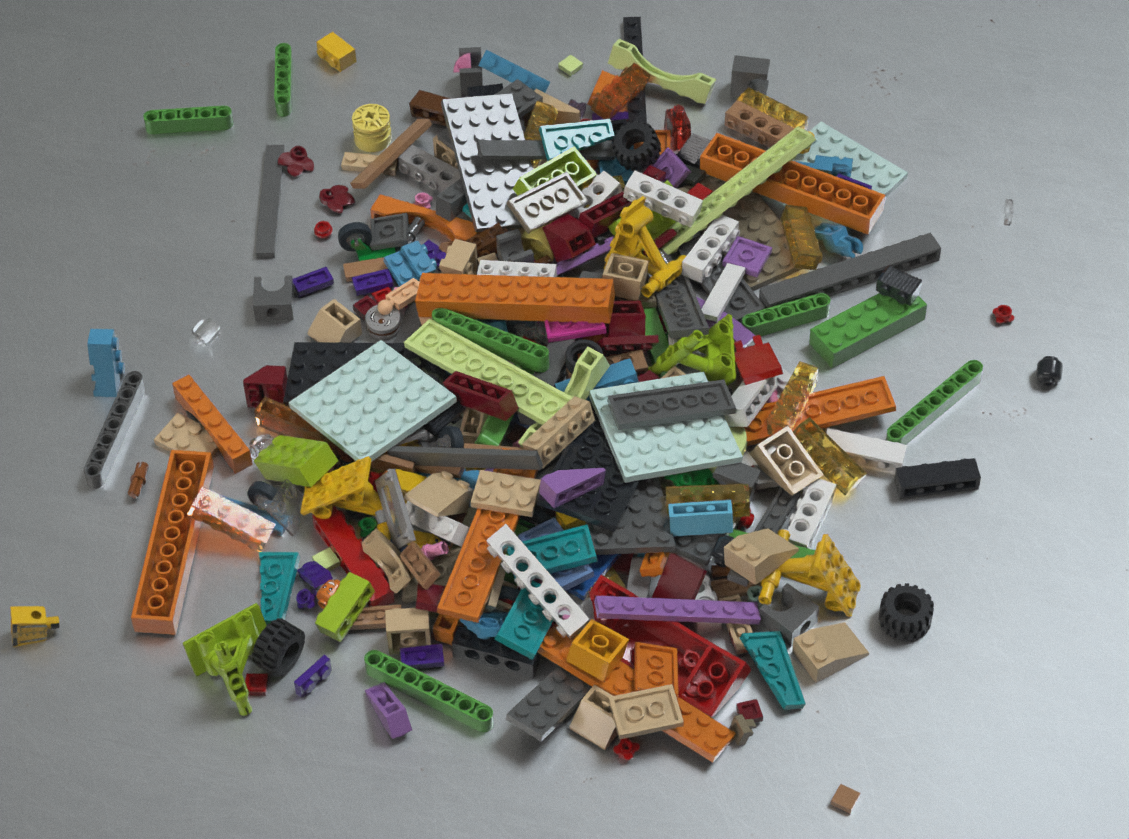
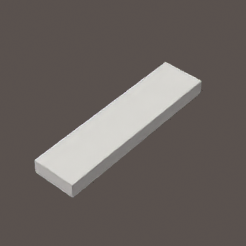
(722, 292)

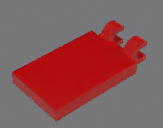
(756, 361)

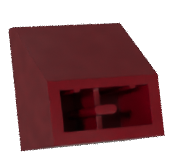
(568, 237)
(626, 319)
(266, 382)

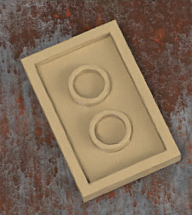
(185, 435)
(505, 493)
(646, 711)

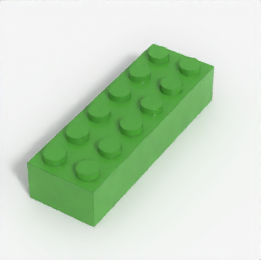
(864, 327)

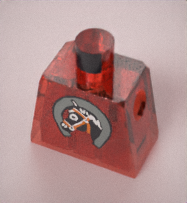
(676, 120)

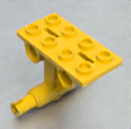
(633, 237)
(345, 489)
(823, 570)

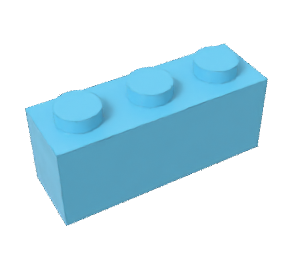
(701, 518)

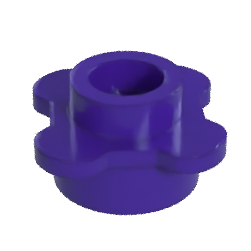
(306, 598)

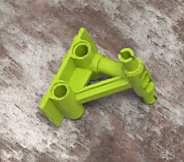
(717, 346)
(225, 650)

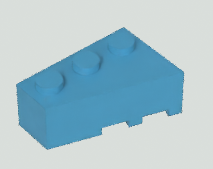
(106, 360)

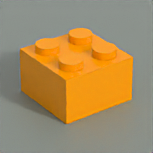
(597, 650)

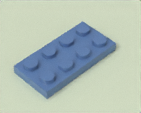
(565, 578)

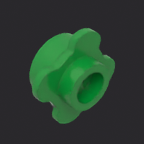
(365, 523)

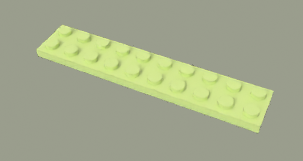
(742, 185)
(459, 354)

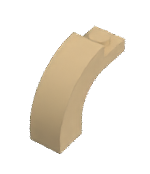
(388, 558)

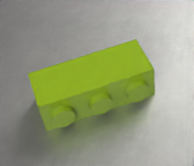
(344, 606)

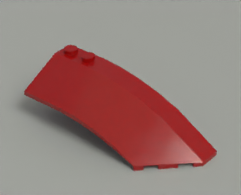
(717, 671)

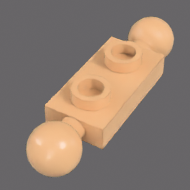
(399, 297)

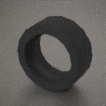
(576, 348)

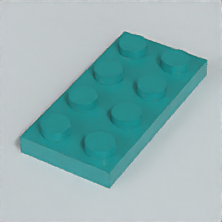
(560, 550)
(525, 624)

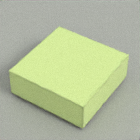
(570, 65)
(327, 559)

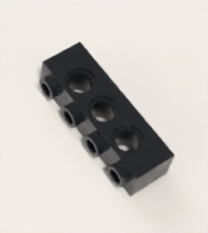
(492, 654)

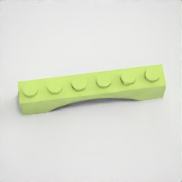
(695, 86)
(586, 375)

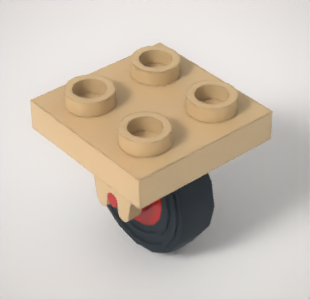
(502, 594)

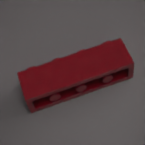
(604, 214)
(482, 395)

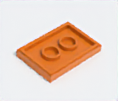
(655, 667)

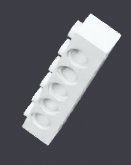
(506, 538)

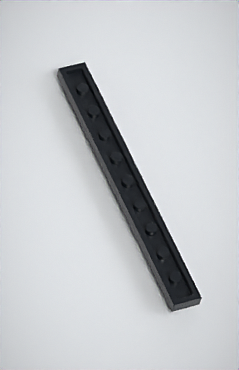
(633, 35)

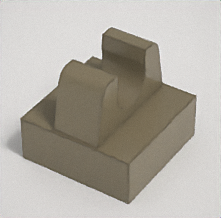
(742, 728)

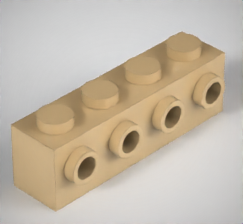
(560, 429)

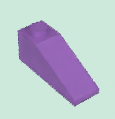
(569, 484)
(389, 710)

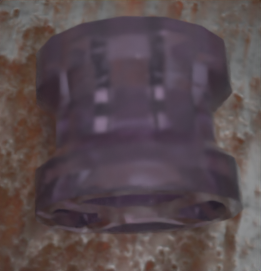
(579, 106)

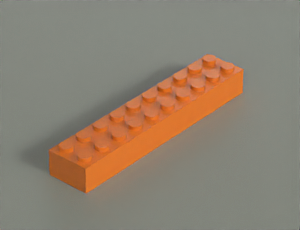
(798, 185)
(517, 297)
(171, 544)

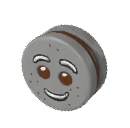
(382, 326)

